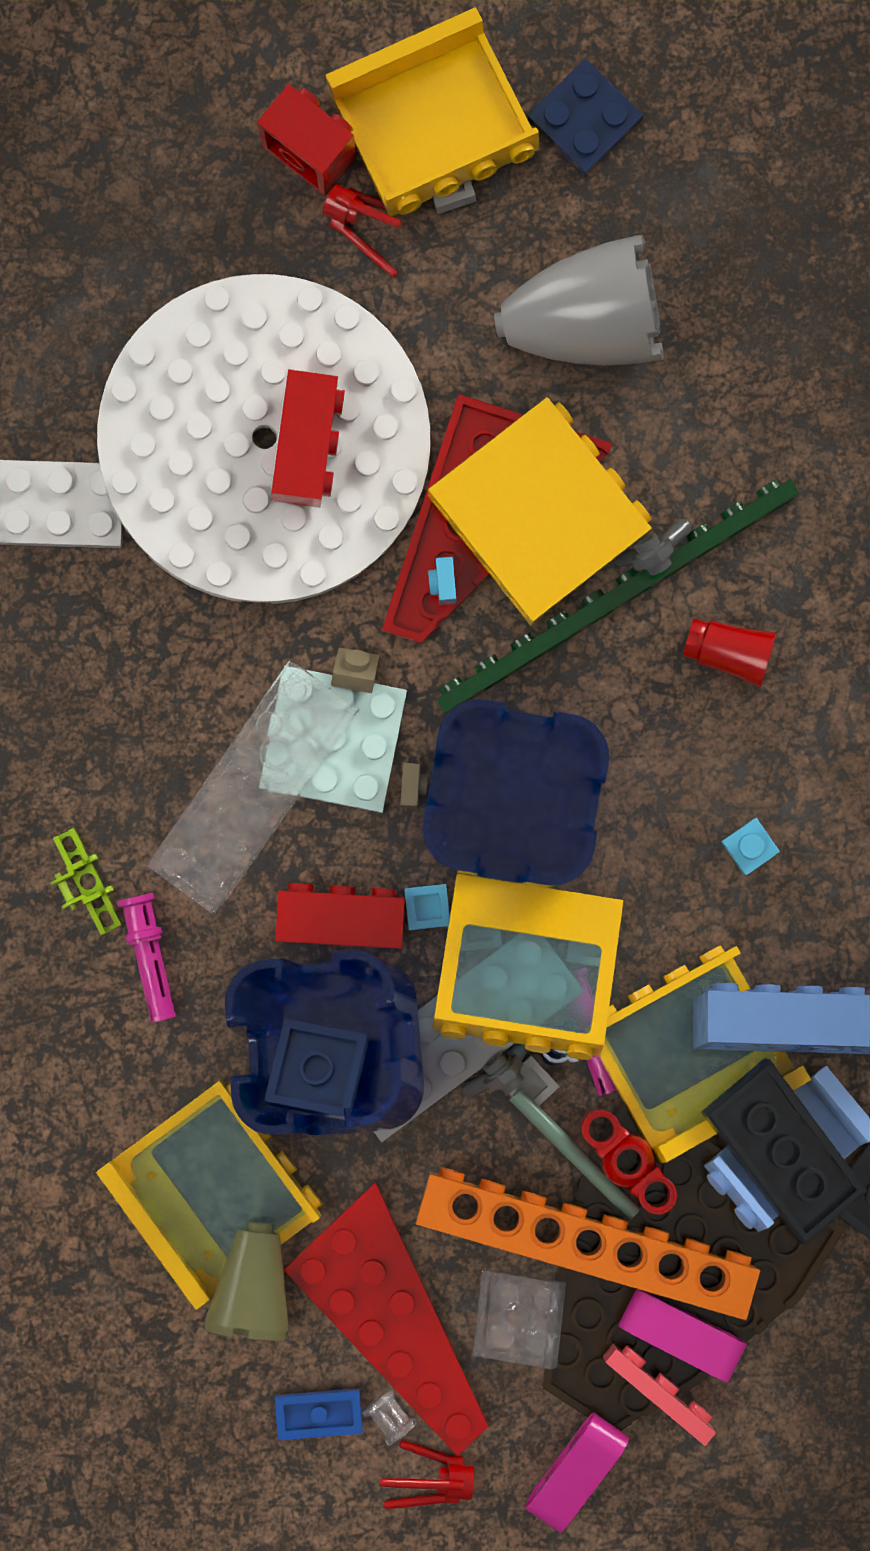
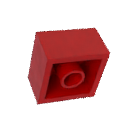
(307, 138)

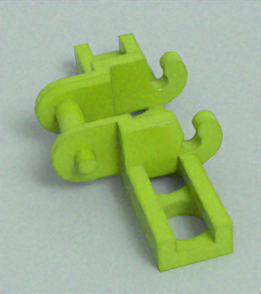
(86, 896)

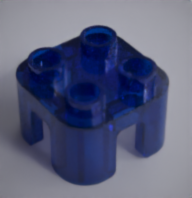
(514, 794)
(347, 994)

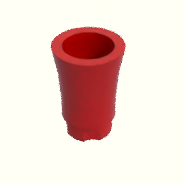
(730, 649)

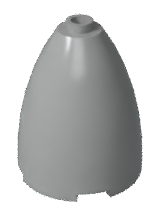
(587, 308)

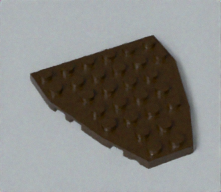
(597, 1305)

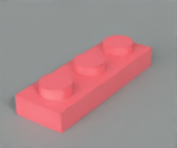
(660, 1392)

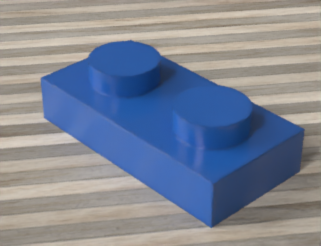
(318, 1414)

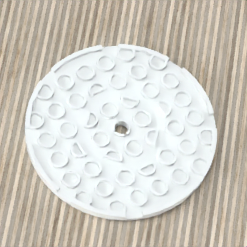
(184, 453)

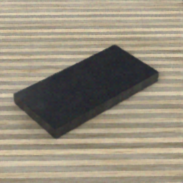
(784, 1151)

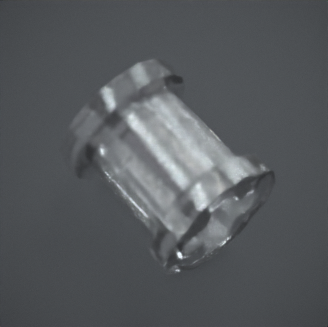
(387, 1402)

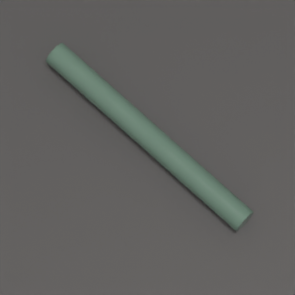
(574, 1154)

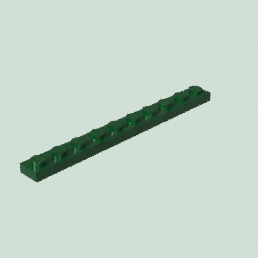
(599, 605)

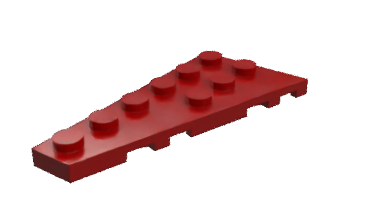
(379, 1303)

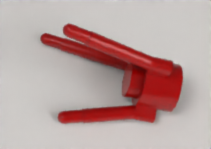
(347, 206)
(453, 1482)

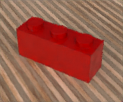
(306, 438)
(340, 917)

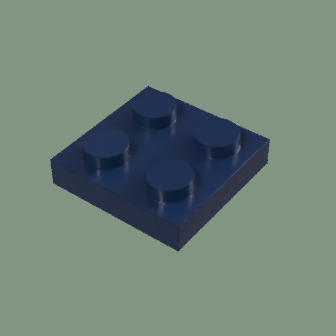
(585, 117)
(316, 1069)

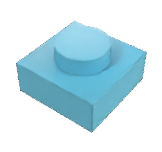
(443, 581)
(750, 846)
(427, 907)

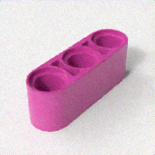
(682, 1334)
(576, 1472)

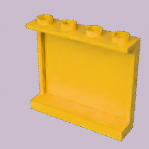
(432, 113)
(540, 509)

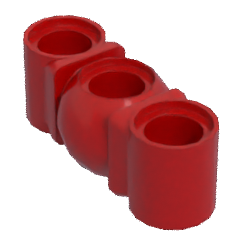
(643, 1175)

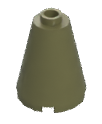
(251, 1288)

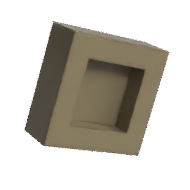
(355, 670)
(413, 785)

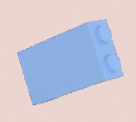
(837, 1116)

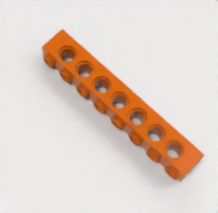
(729, 1297)

